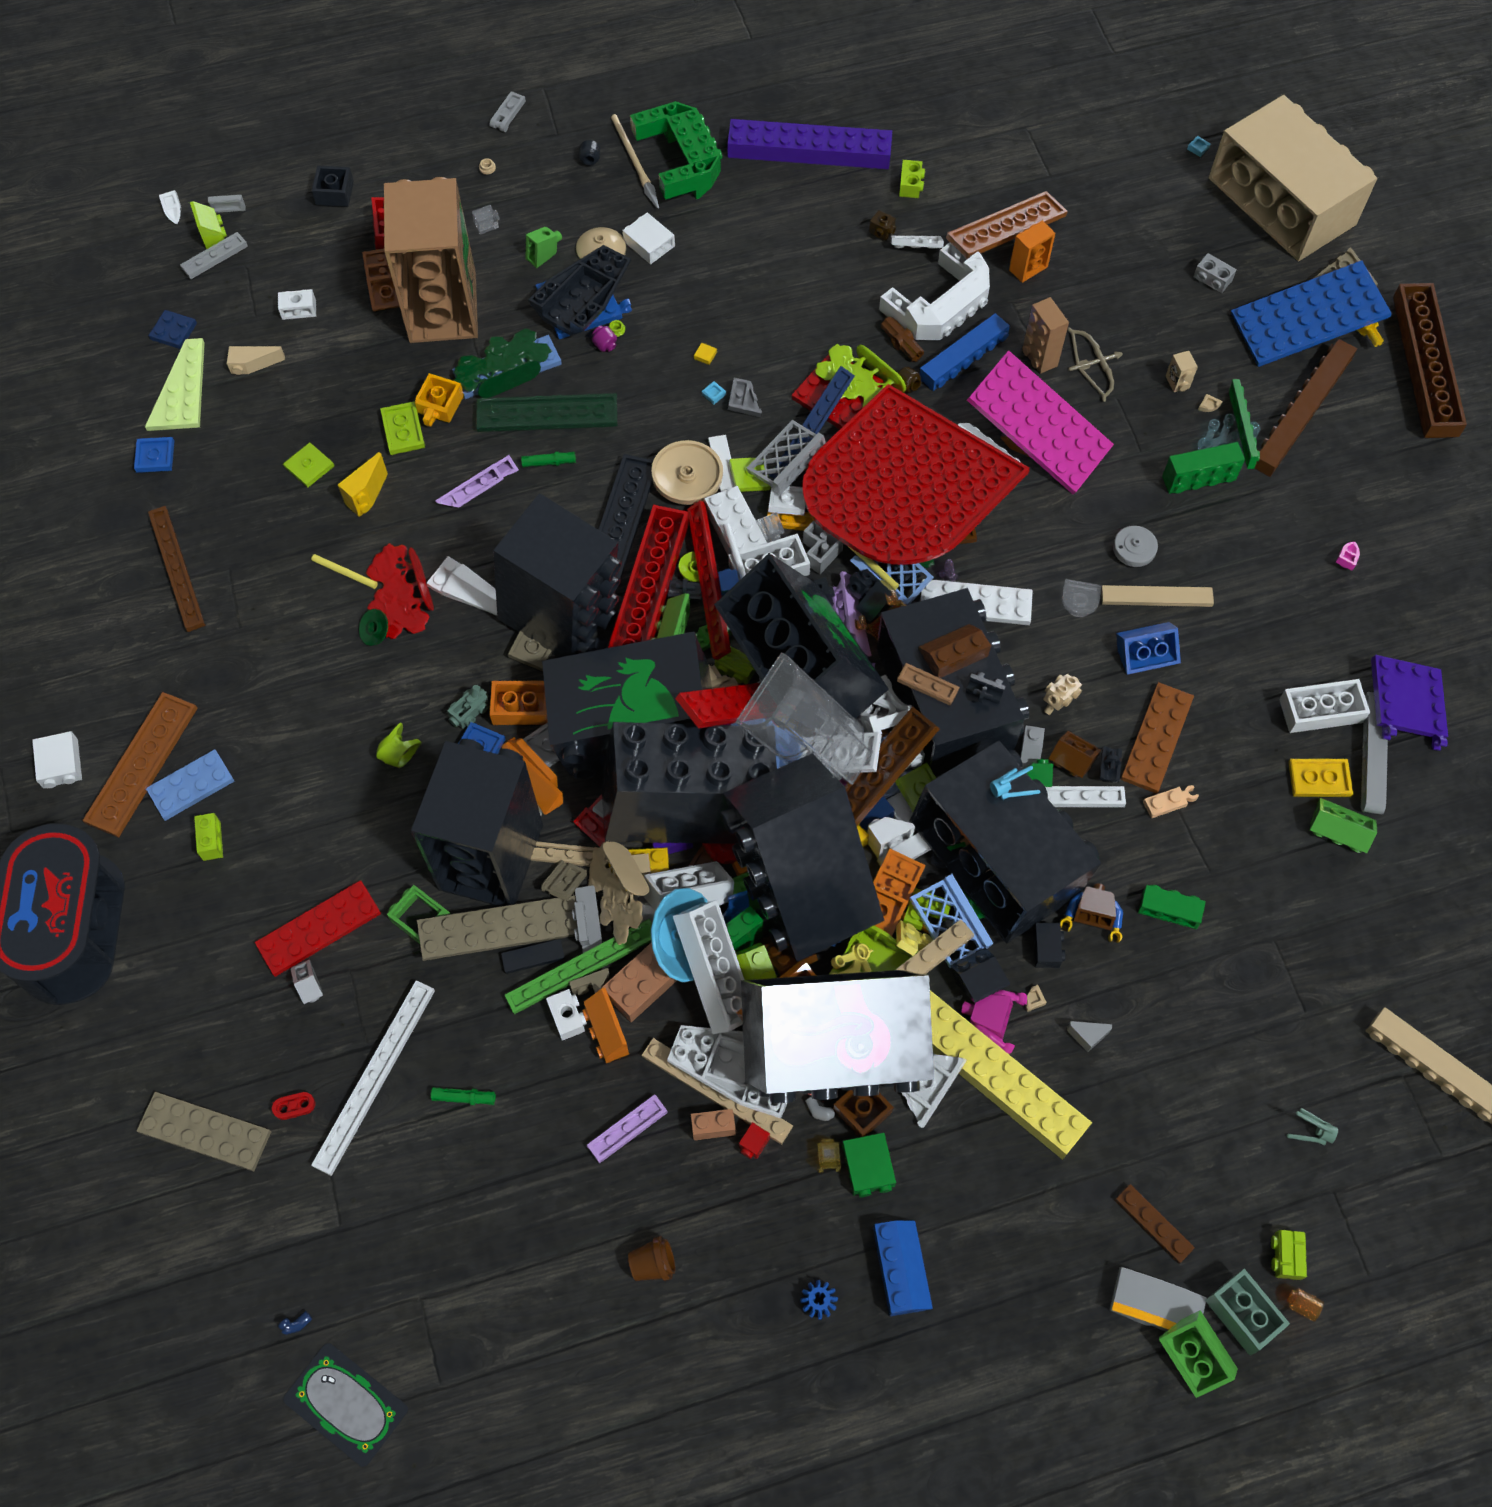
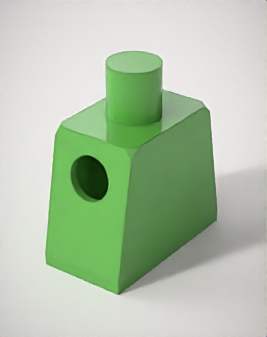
(541, 245)

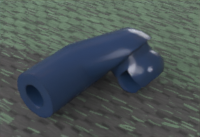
(288, 1327)

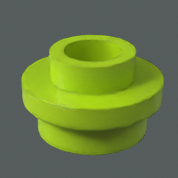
(616, 324)

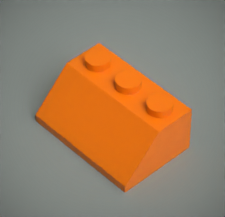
(605, 1026)

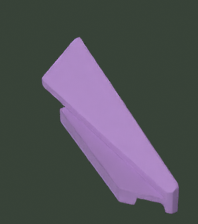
(479, 483)
(845, 606)

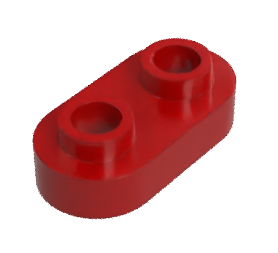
(294, 1105)

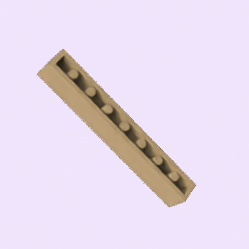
(1433, 1062)

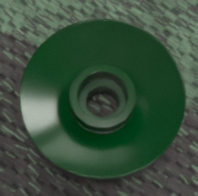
(373, 627)

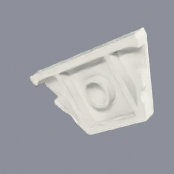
(932, 1091)

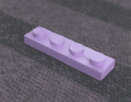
(627, 1128)

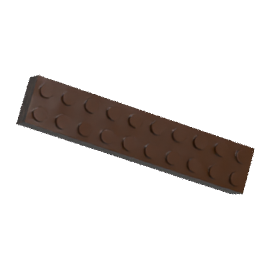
(1429, 361)

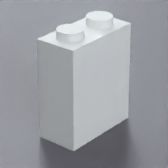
(648, 238)
(57, 760)

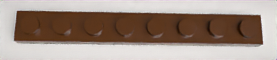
(176, 569)

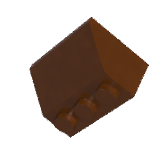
(955, 650)

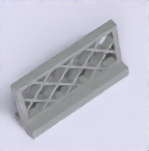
(798, 463)

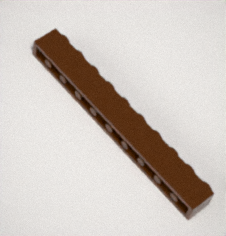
(1304, 407)

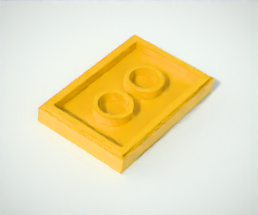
(1320, 778)

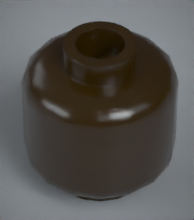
(911, 378)

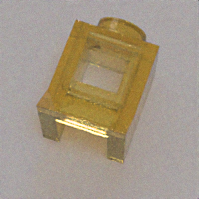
(828, 1155)

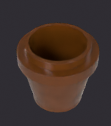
(652, 1261)

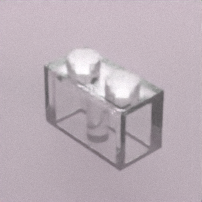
(770, 527)

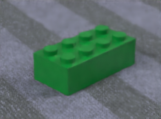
(1203, 468)

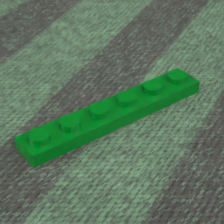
(1243, 424)

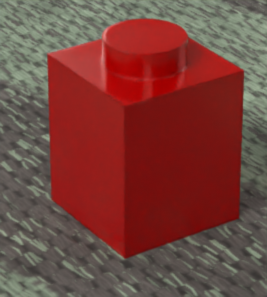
(754, 1141)

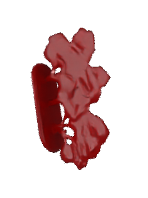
(397, 595)

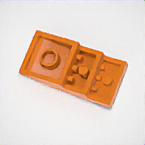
(895, 886)

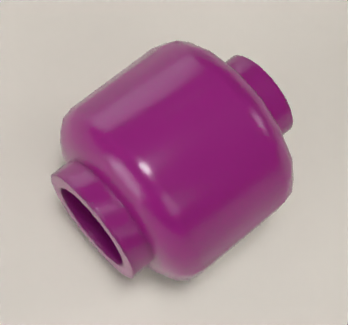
(604, 338)

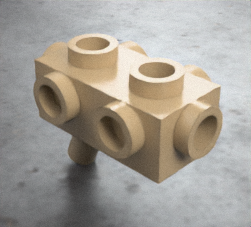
(1061, 692)

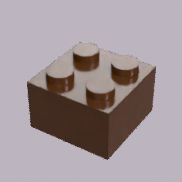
(862, 1113)

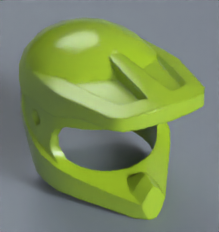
(392, 748)

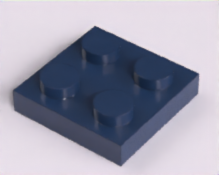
(172, 329)

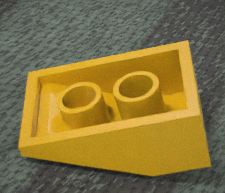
(363, 485)

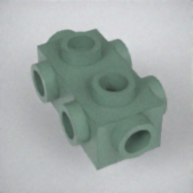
(470, 705)

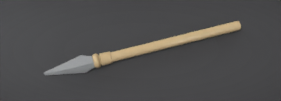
(649, 189)

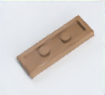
(928, 684)

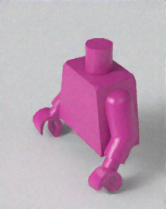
(992, 1015)

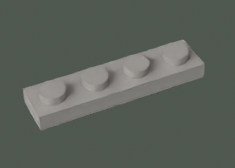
(213, 255)

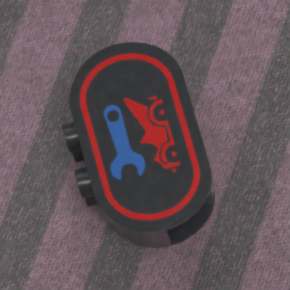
(58, 914)

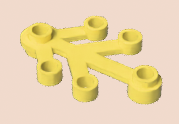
(860, 955)

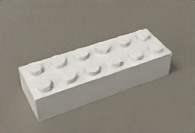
(712, 963)

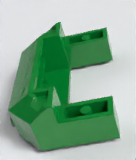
(688, 128)

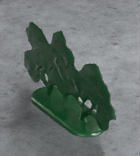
(503, 357)

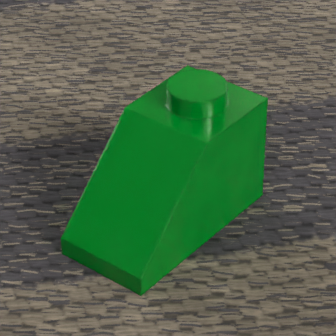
(1042, 771)

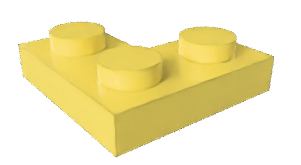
(910, 939)

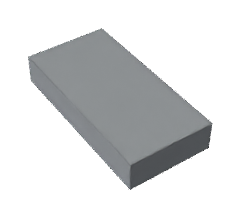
(227, 203)

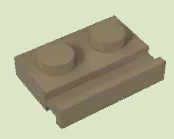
(564, 880)

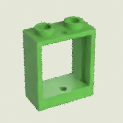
(405, 902)

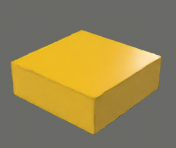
(705, 353)

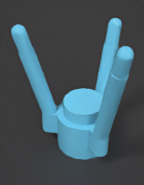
(1002, 785)

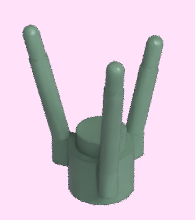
(1325, 1130)

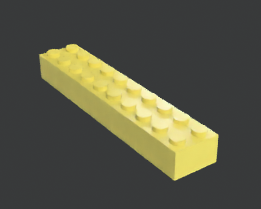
(1006, 1081)

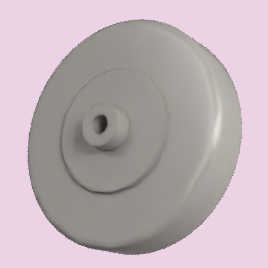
(1135, 546)

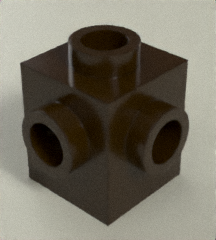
(882, 225)

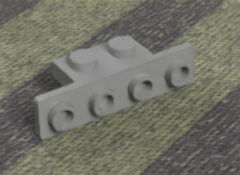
(587, 918)

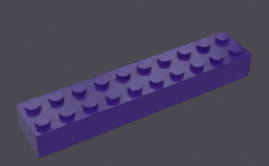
(809, 144)

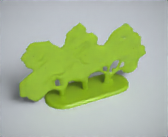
(863, 382)

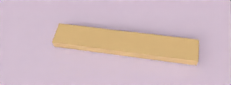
(1157, 596)
(555, 856)

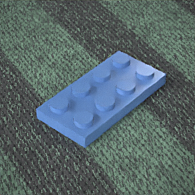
(190, 784)

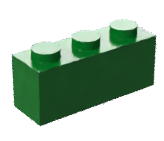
(1171, 906)

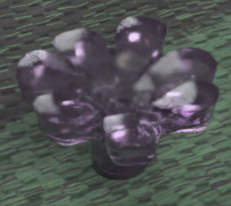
(949, 571)

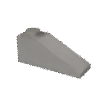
(1031, 745)

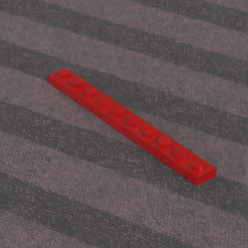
(708, 579)

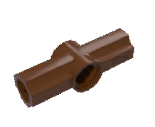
(902, 339)

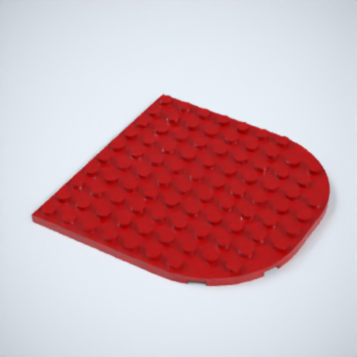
(905, 481)

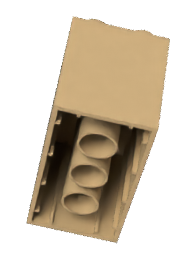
(1291, 177)

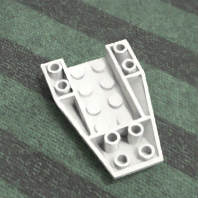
(719, 1064)

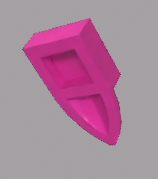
(1349, 555)

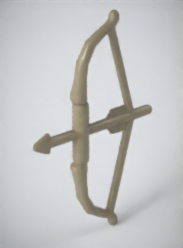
(1084, 364)

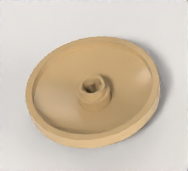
(687, 472)

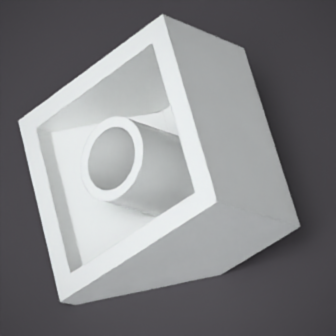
(887, 834)

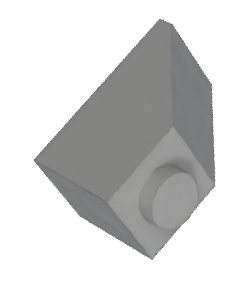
(306, 982)

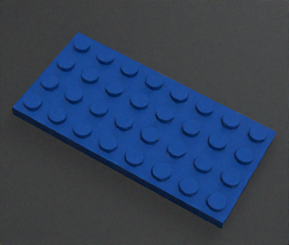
(1310, 313)

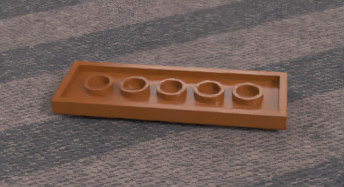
(1157, 738)

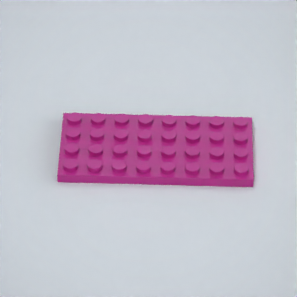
(1040, 422)

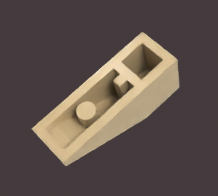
(252, 358)

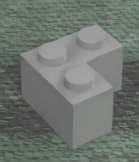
(823, 547)

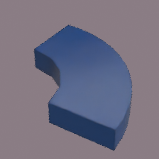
(737, 904)

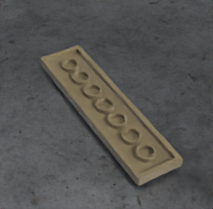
(496, 928)

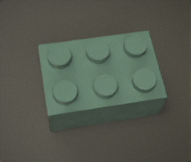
(1247, 1312)

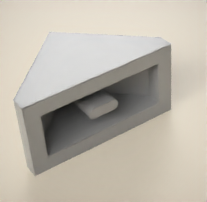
(1088, 1033)

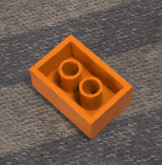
(1032, 251)
(518, 703)

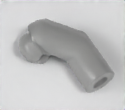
(819, 1112)

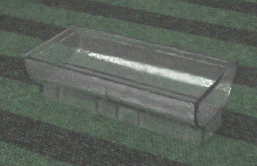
(800, 718)

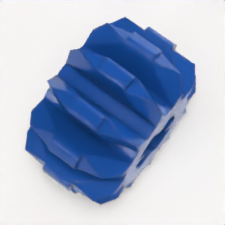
(810, 1298)

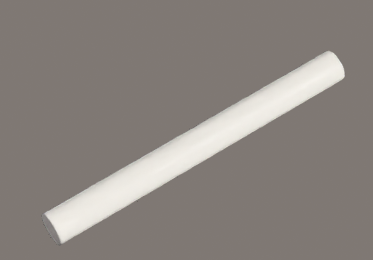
(734, 549)

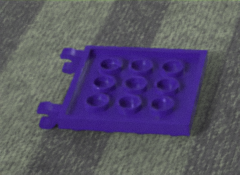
(1409, 699)

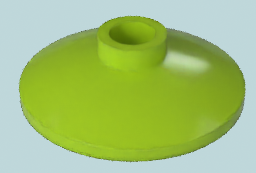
(688, 567)

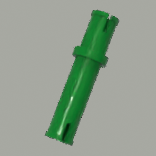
(548, 459)
(465, 1096)

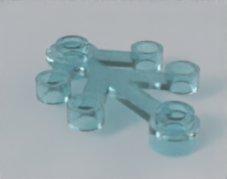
(1224, 437)

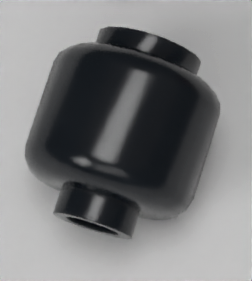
(589, 152)

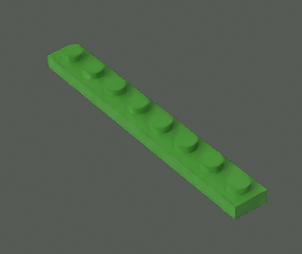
(578, 967)

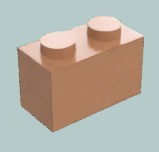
(713, 1124)

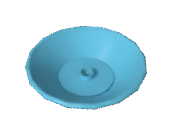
(665, 937)

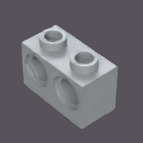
(1214, 273)

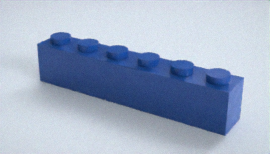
(964, 352)

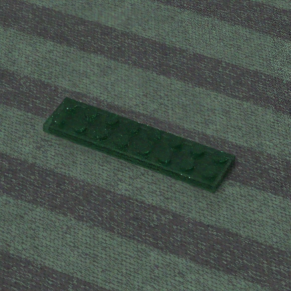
(547, 412)

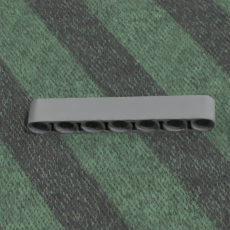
(1373, 763)

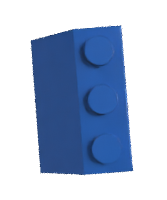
(1149, 647)

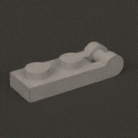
(507, 111)

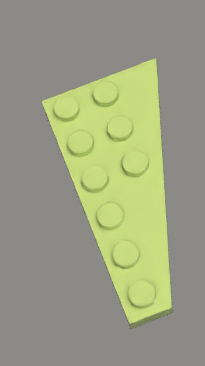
(181, 396)

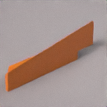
(541, 776)

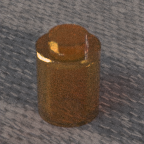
(1305, 1304)

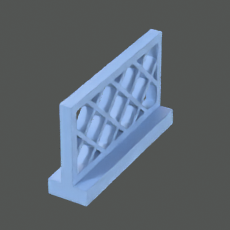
(858, 562)
(962, 909)

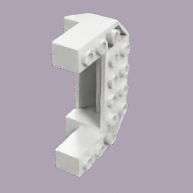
(952, 308)

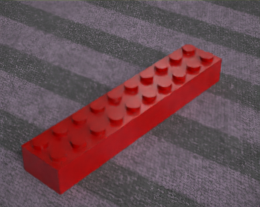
(651, 576)

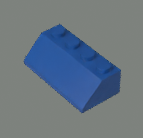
(902, 1267)

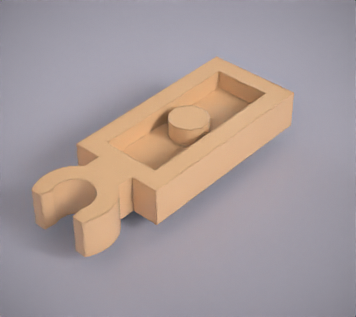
(1169, 801)

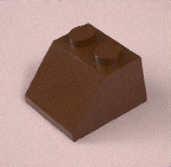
(1074, 754)

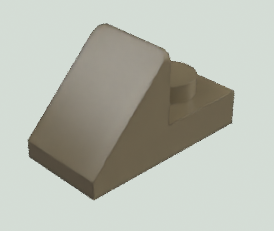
(594, 980)

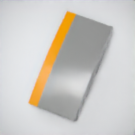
(1153, 1300)

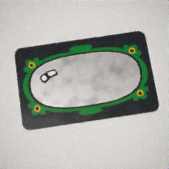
(345, 1404)

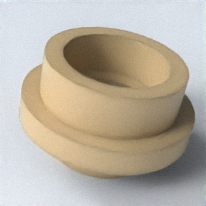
(487, 166)

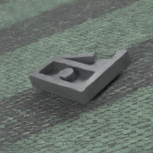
(743, 398)

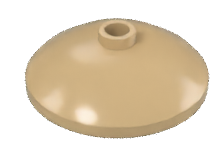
(596, 238)

